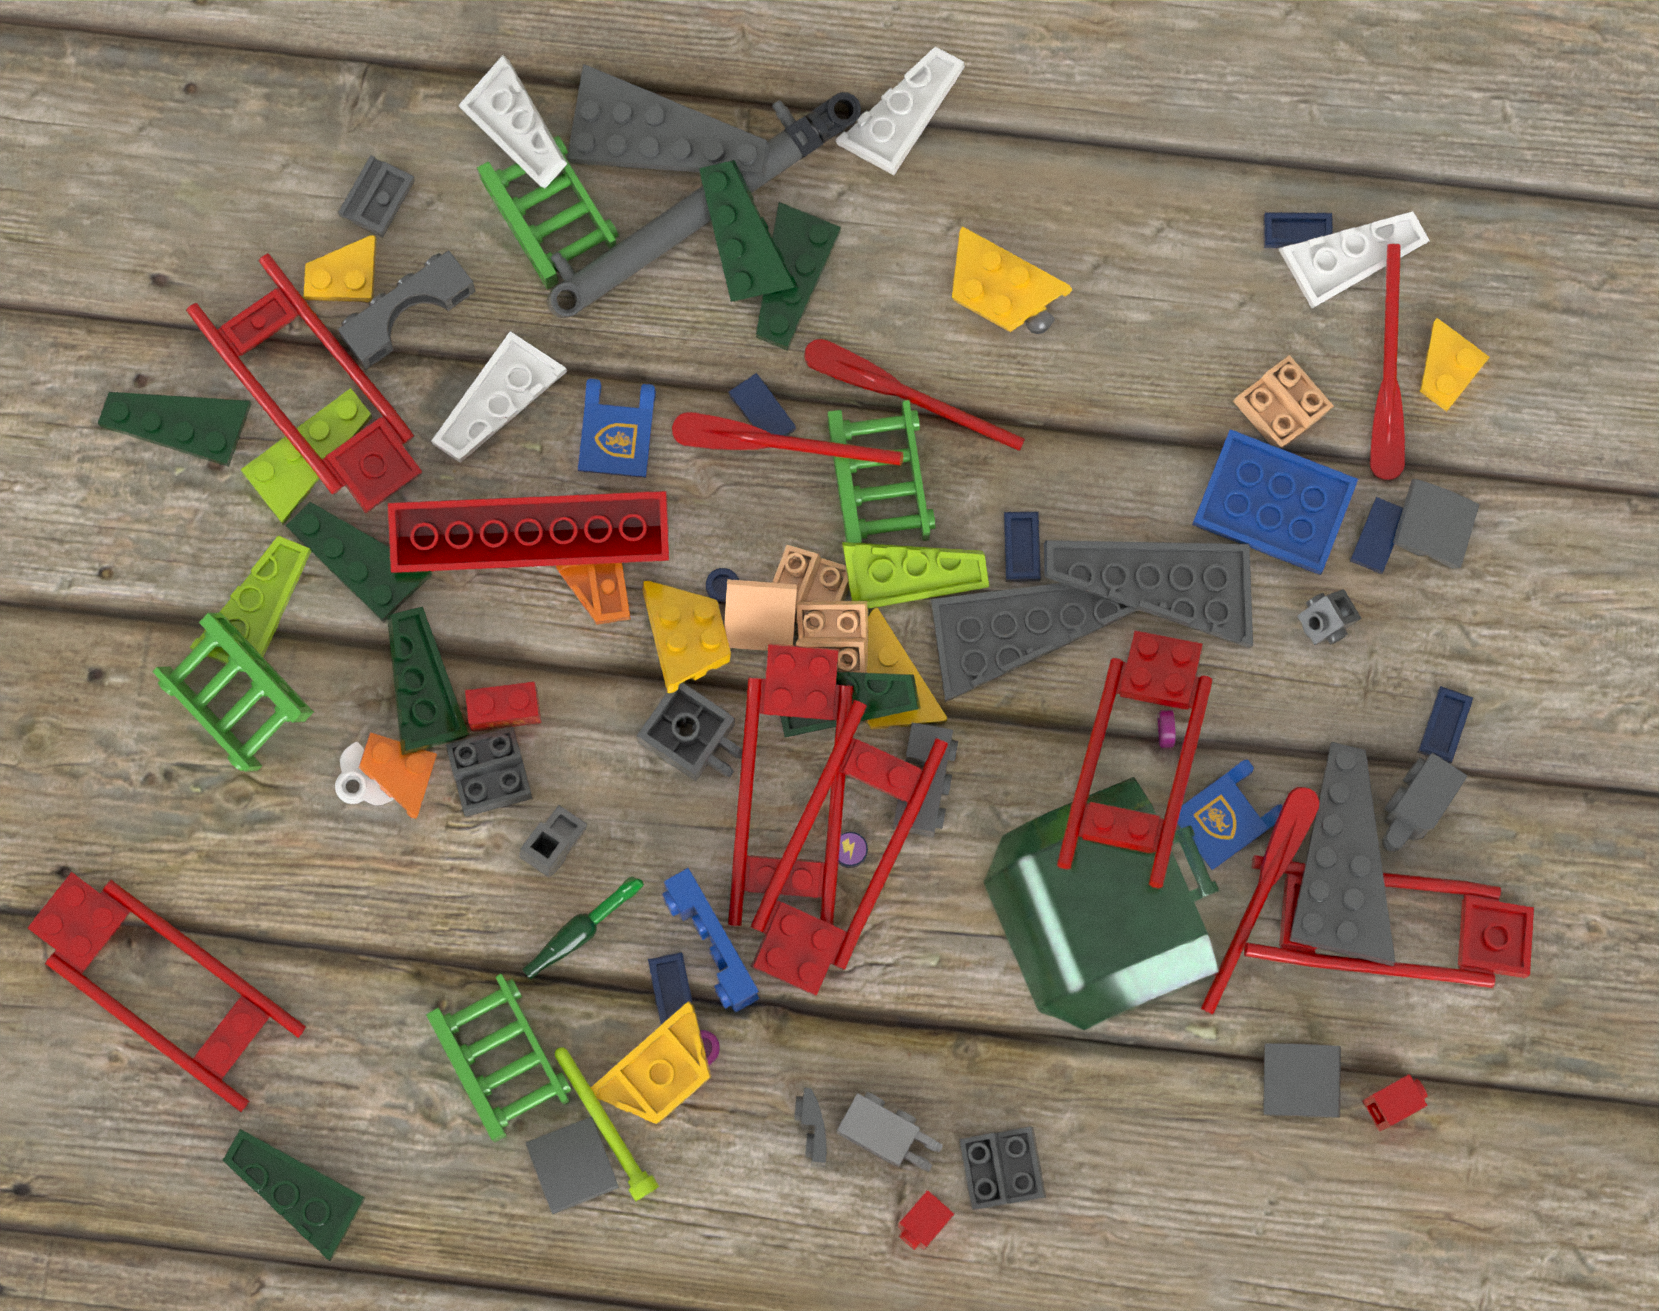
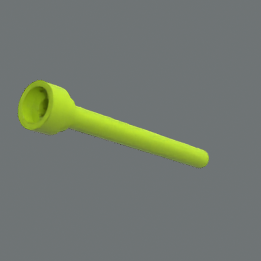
(640, 1182)

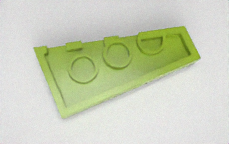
(283, 474)
(910, 573)
(263, 596)

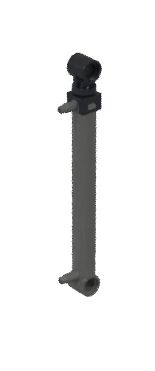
(692, 212)

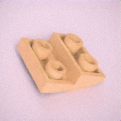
(1283, 403)
(814, 576)
(759, 614)
(836, 626)

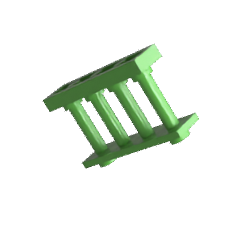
(531, 236)
(853, 496)
(265, 683)
(479, 1087)

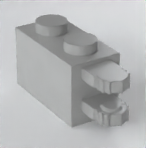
(884, 1132)

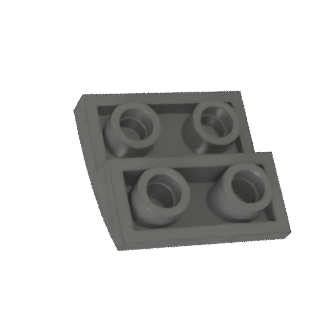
(1436, 523)
(489, 771)
(1302, 1080)
(810, 1115)
(572, 1165)
(1002, 1168)

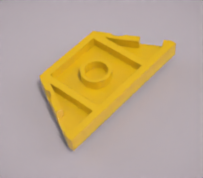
(1001, 283)
(685, 632)
(889, 656)
(659, 1070)

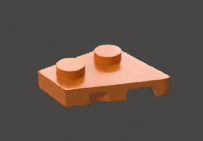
(599, 590)
(398, 775)

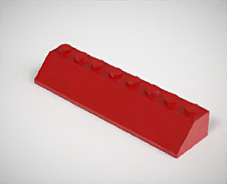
(528, 531)

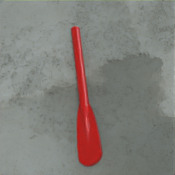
(857, 371)
(1388, 433)
(726, 434)
(1284, 842)

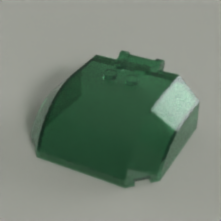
(1098, 933)

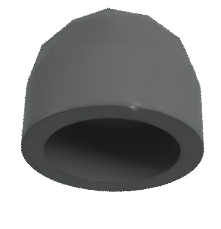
(1040, 322)

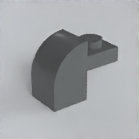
(552, 841)

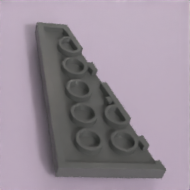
(640, 129)
(1005, 629)

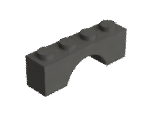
(438, 283)

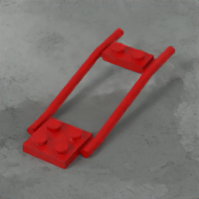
(369, 463)
(1159, 673)
(801, 685)
(81, 923)
(1491, 940)
(796, 944)

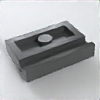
(376, 196)

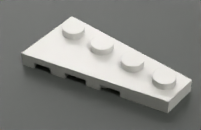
(511, 119)
(897, 121)
(1346, 257)
(501, 391)

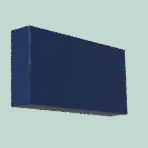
(1293, 228)
(761, 407)
(1377, 536)
(1022, 546)
(1445, 724)
(669, 984)

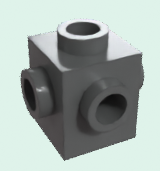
(1328, 617)

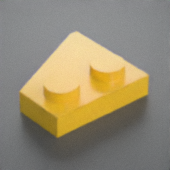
(343, 274)
(1449, 365)

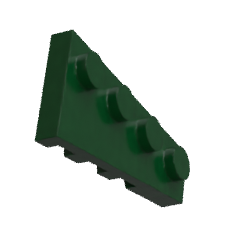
(745, 247)
(806, 247)
(186, 424)
(356, 560)
(423, 691)
(881, 692)
(302, 1196)

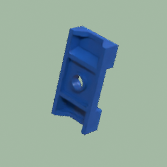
(686, 898)

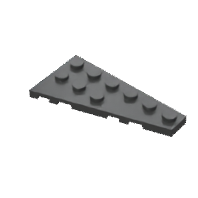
(1182, 582)
(1342, 880)

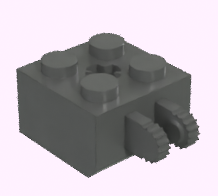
(692, 752)
(1423, 801)

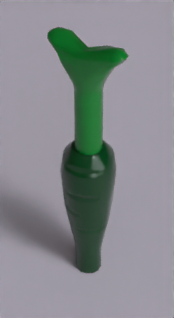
(581, 928)

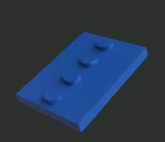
(1275, 502)

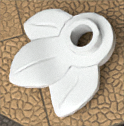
(369, 788)

